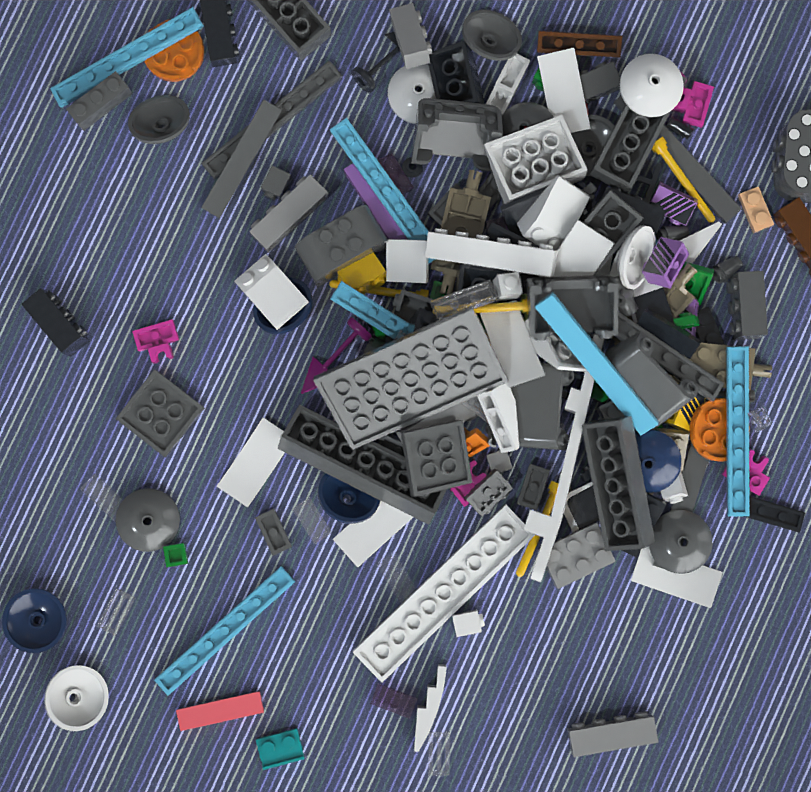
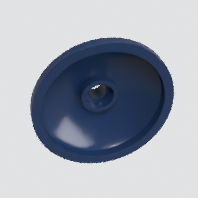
(293, 322)
(665, 457)
(331, 495)
(20, 622)

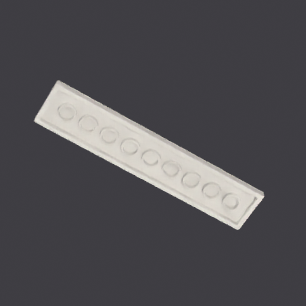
(443, 593)

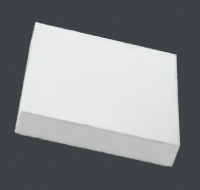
(406, 261)

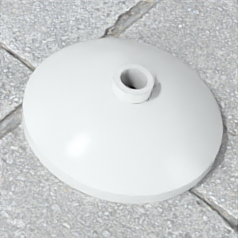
(402, 91)
(642, 94)
(633, 255)
(89, 700)

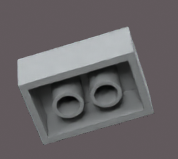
(578, 556)

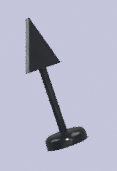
(363, 77)

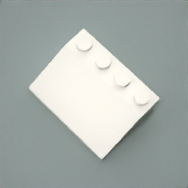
(534, 158)

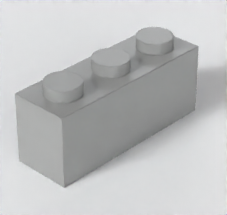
(410, 35)

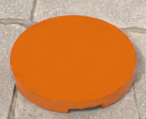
(179, 59)
(709, 430)

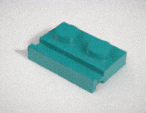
(280, 748)

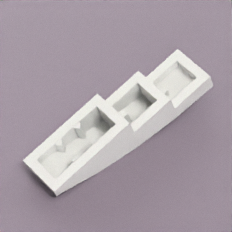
(508, 82)
(427, 713)

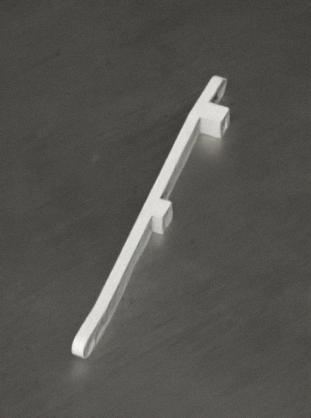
(545, 525)

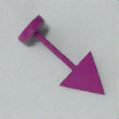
(317, 368)

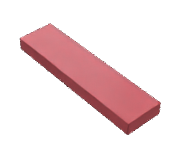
(220, 710)

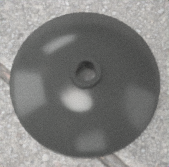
(491, 35)
(523, 115)
(159, 119)
(593, 138)
(150, 504)
(667, 549)

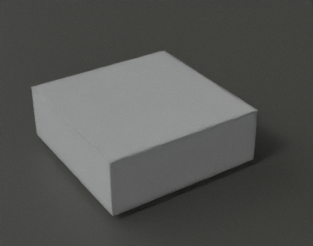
(499, 461)

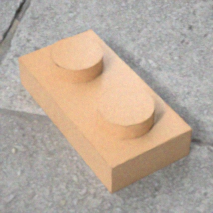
(755, 209)

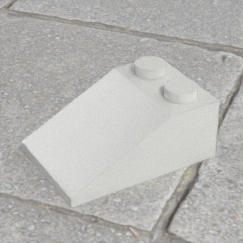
(553, 213)
(271, 291)
(556, 352)

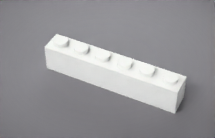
(490, 253)

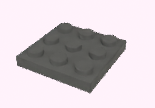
(160, 413)
(436, 457)

